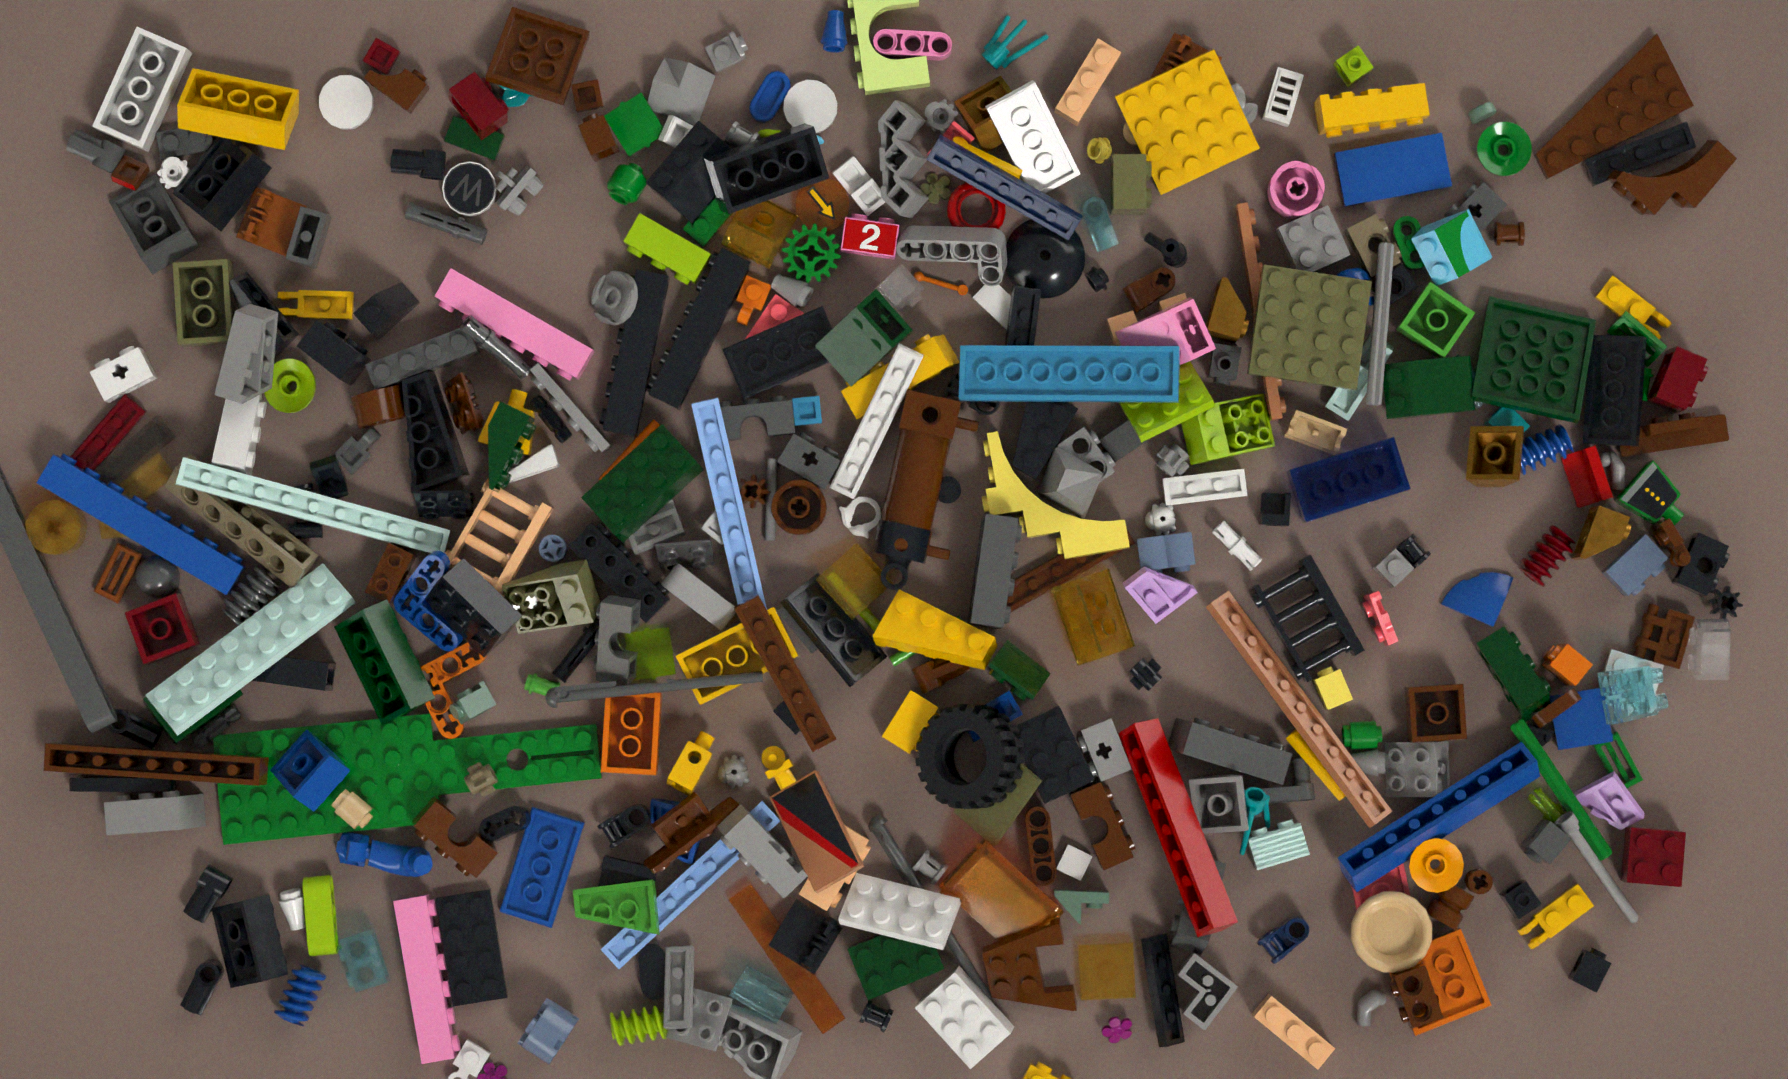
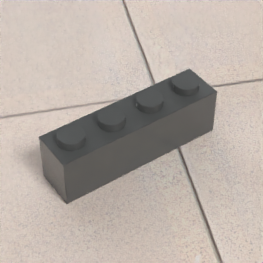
(421, 358)

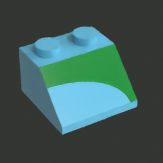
(1451, 247)

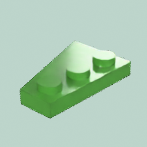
(621, 905)

